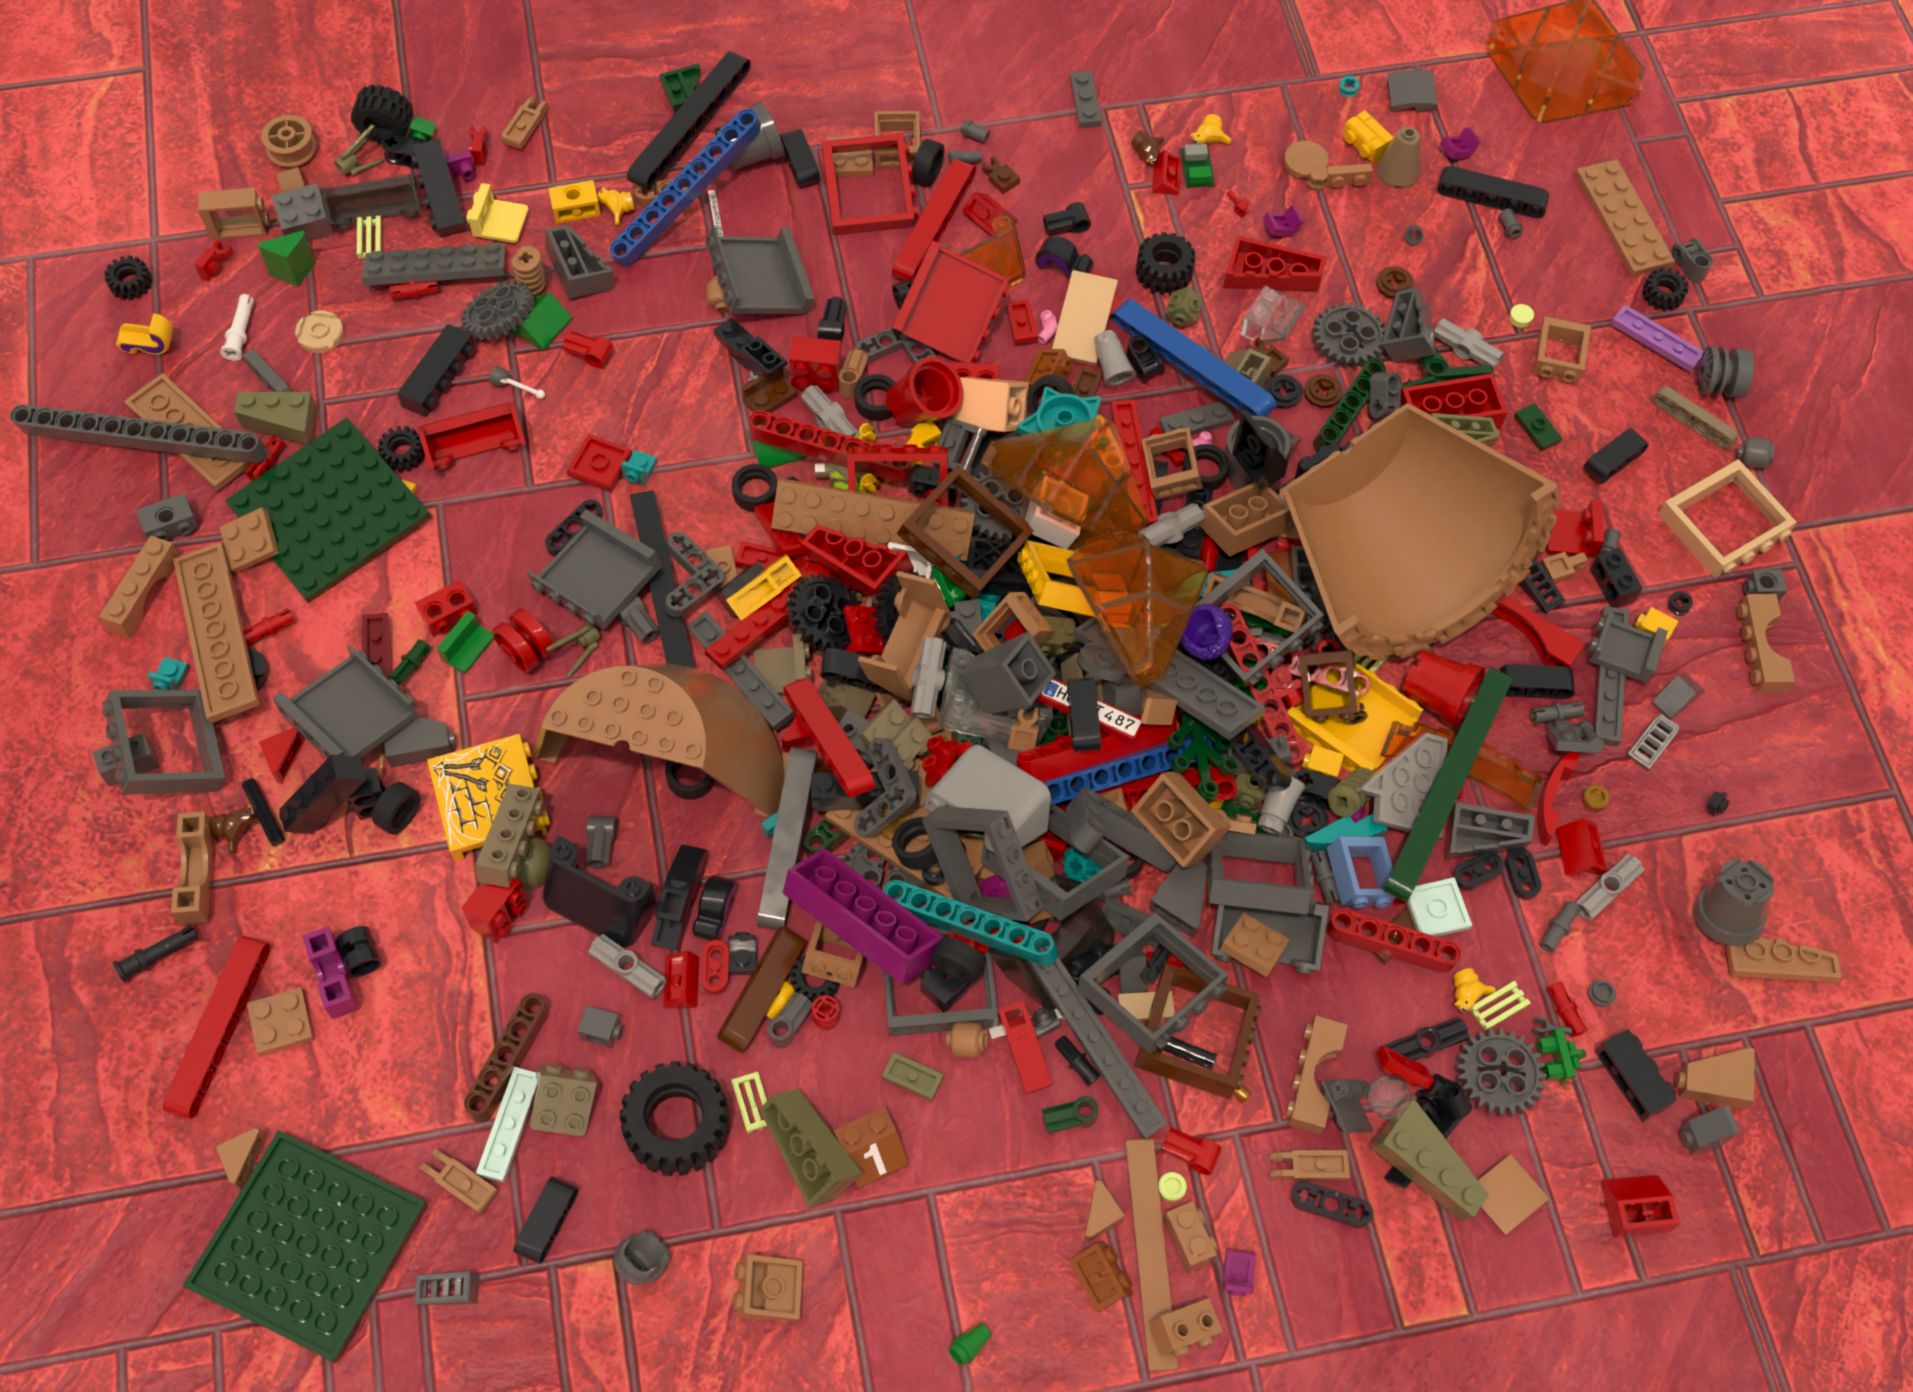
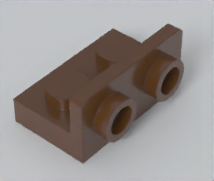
(768, 392)

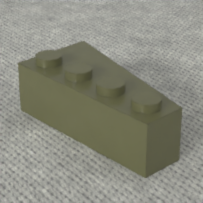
(809, 1148)
(1429, 1161)

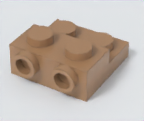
(768, 1288)

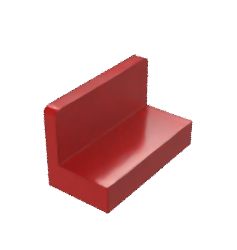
(984, 210)
(1581, 847)

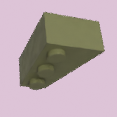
(278, 413)
(1479, 428)

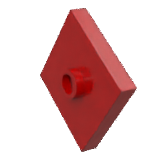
(599, 462)

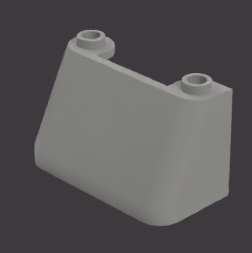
(991, 783)

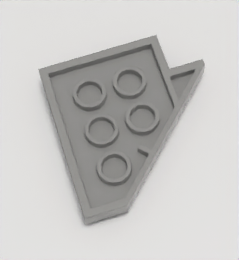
(1406, 782)

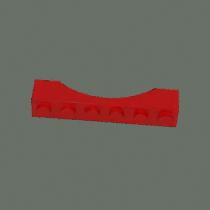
(1551, 643)

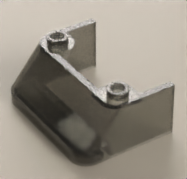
(372, 199)
(1072, 937)

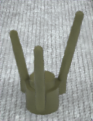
(347, 162)
(584, 637)

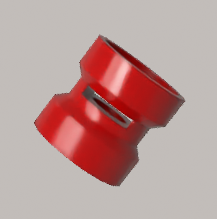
(826, 1018)

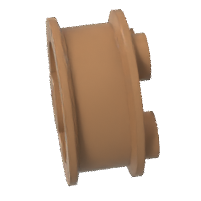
(289, 141)

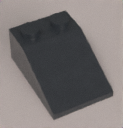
(1257, 453)

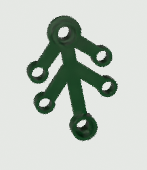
(1202, 751)

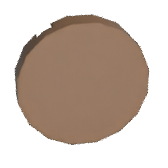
(1304, 157)

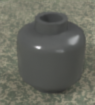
(1756, 452)

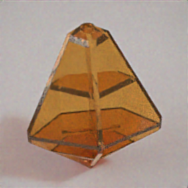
(1565, 61)
(1074, 474)
(1138, 597)

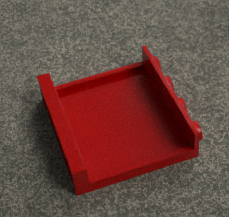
(951, 304)

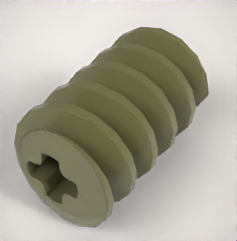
(1344, 798)

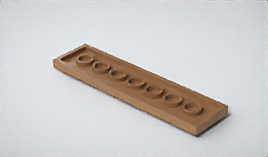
(867, 515)
(216, 632)

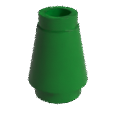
(969, 1344)

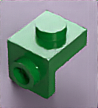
(422, 129)

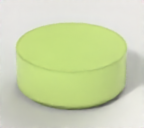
(1521, 315)
(1172, 1187)

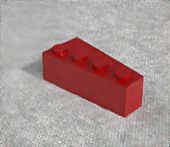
(1271, 265)
(854, 559)

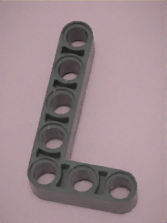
(1096, 817)

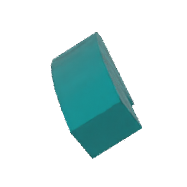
(1344, 827)

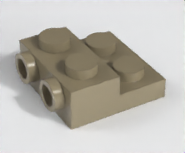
(905, 732)

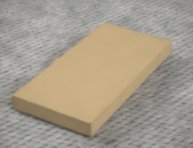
(1084, 316)

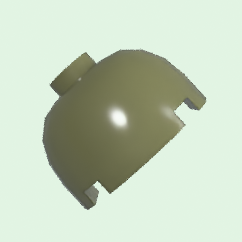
(534, 864)

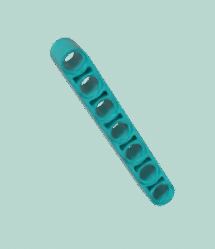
(981, 927)

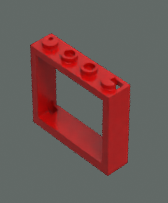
(870, 223)
(909, 452)

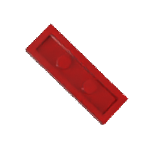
(785, 541)

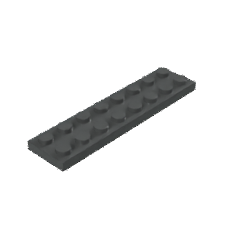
(1194, 688)

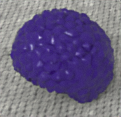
(1207, 632)

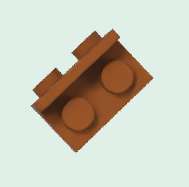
(1049, 363)
(1101, 1276)

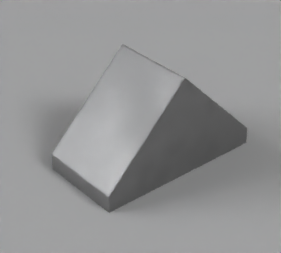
(1677, 695)

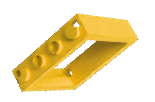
(1039, 558)

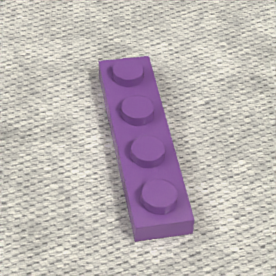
(1657, 338)

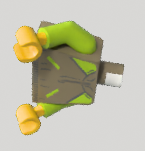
(839, 474)

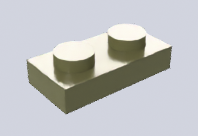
(912, 1076)

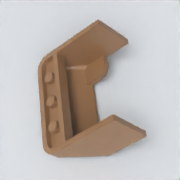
(921, 615)

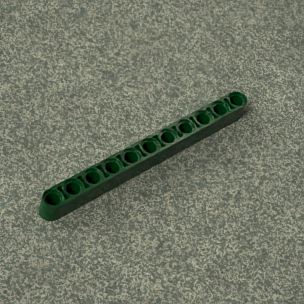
(1448, 785)

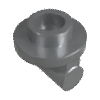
(1045, 1021)

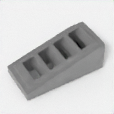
(1663, 729)
(465, 1288)

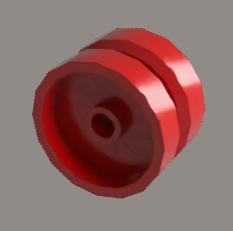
(523, 640)

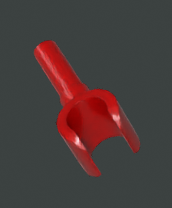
(1241, 205)

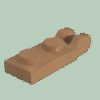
(524, 123)
(1340, 176)
(1312, 1165)
(461, 1182)

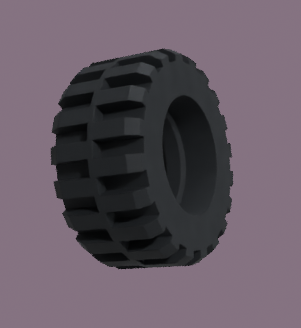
(666, 1084)

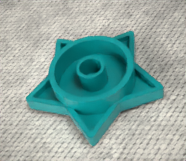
(1059, 411)

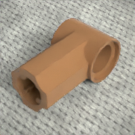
(851, 373)

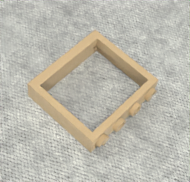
(1699, 545)

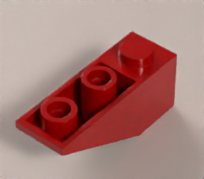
(1024, 1047)

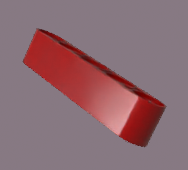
(1406, 937)

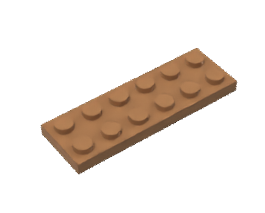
(1624, 217)
(167, 403)

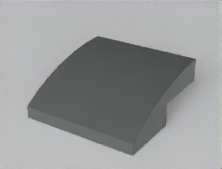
(1412, 90)

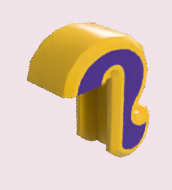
(149, 339)

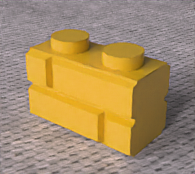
(1367, 136)

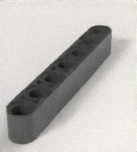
(787, 836)

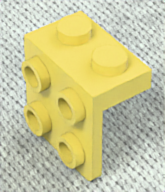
(496, 218)

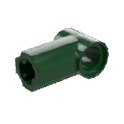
(1067, 1117)

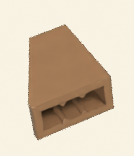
(1719, 1079)

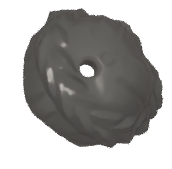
(641, 1258)

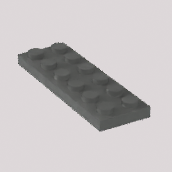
(434, 264)

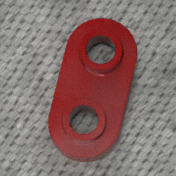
(715, 968)

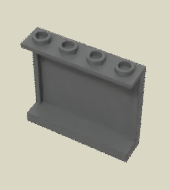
(760, 273)
(597, 572)
(348, 708)

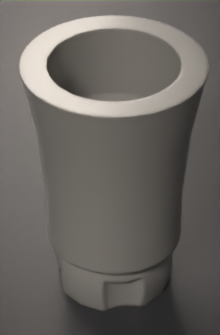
(1113, 359)
(1279, 806)

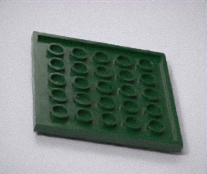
(331, 508)
(306, 1246)

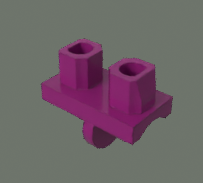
(460, 164)

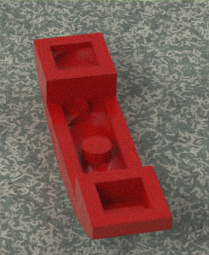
(1548, 819)

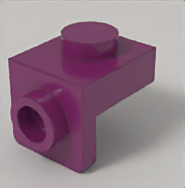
(1461, 146)
(1284, 223)
(1238, 1272)

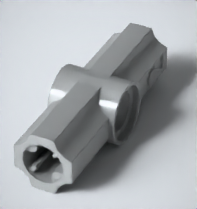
(1467, 343)
(827, 414)
(1172, 525)
(928, 677)
(1618, 878)
(640, 975)

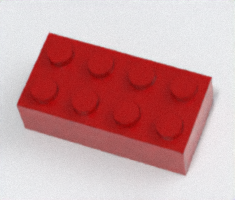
(1462, 396)

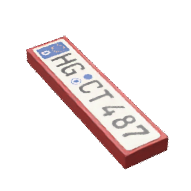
(1110, 718)

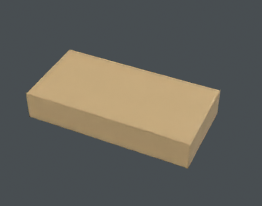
(1140, 1004)

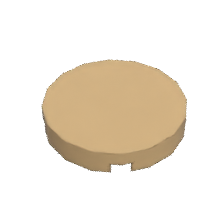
(319, 331)

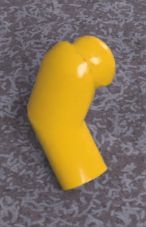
(785, 993)

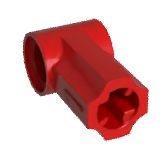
(592, 350)
(1199, 1154)

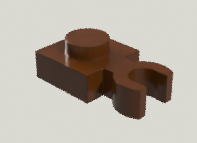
(1001, 177)
(1278, 359)

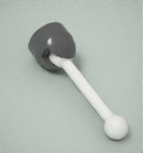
(500, 377)

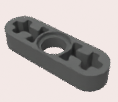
(264, 372)

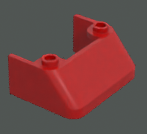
(471, 434)

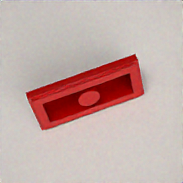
(1167, 174)
(682, 980)

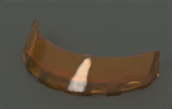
(1489, 767)

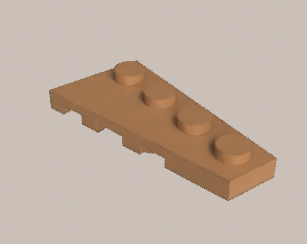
(1783, 961)

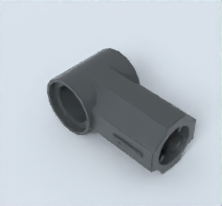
(638, 621)
(600, 833)
(790, 1018)

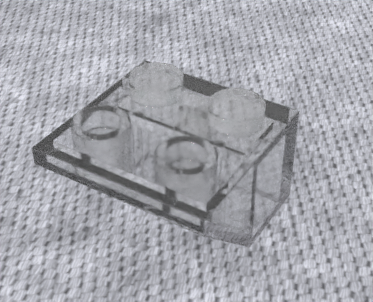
(1271, 316)

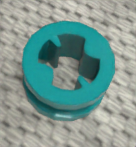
(1350, 81)

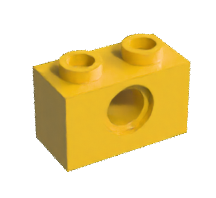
(574, 201)

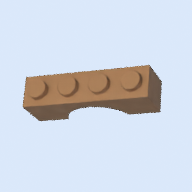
(1263, 604)
(125, 608)
(1769, 670)
(192, 893)
(1309, 1106)

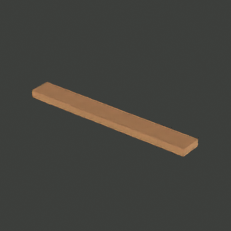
(1149, 1246)

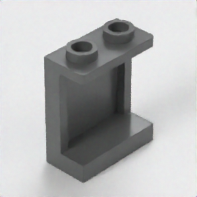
(1626, 648)

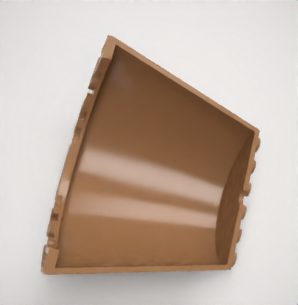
(1417, 532)
(673, 717)

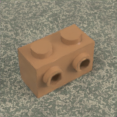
(1190, 1237)
(1186, 1327)

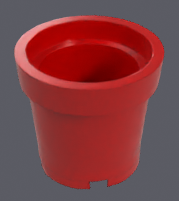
(939, 391)
(1444, 686)

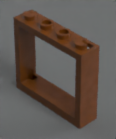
(943, 559)
(1187, 1072)

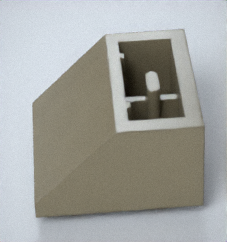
(1250, 364)
(844, 697)

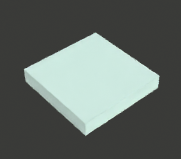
(1438, 908)

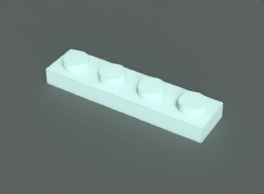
(508, 1125)

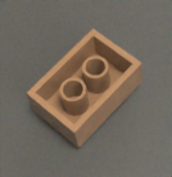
(1245, 518)
(1180, 819)

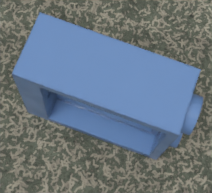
(1343, 870)

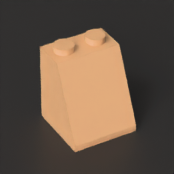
(993, 403)

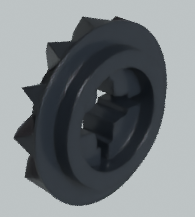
(1290, 385)
(1306, 809)

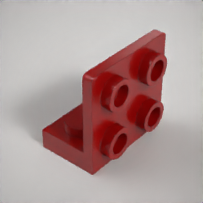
(1578, 531)
(862, 632)

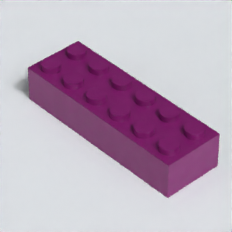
(862, 915)

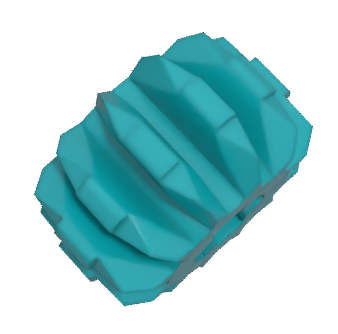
(1079, 866)

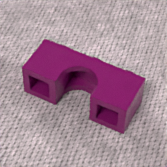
(331, 972)

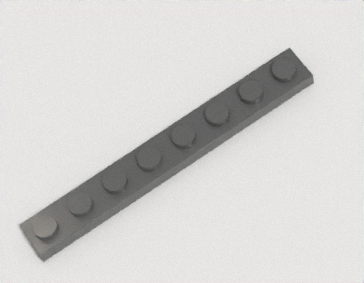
(1099, 1046)

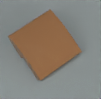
(1511, 1194)

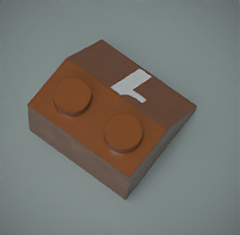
(872, 1146)

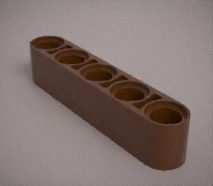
(761, 989)
(506, 1044)

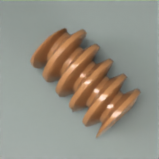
(529, 269)

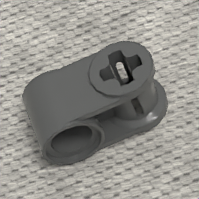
(1692, 259)
(1384, 392)

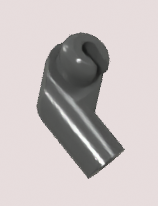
(967, 156)

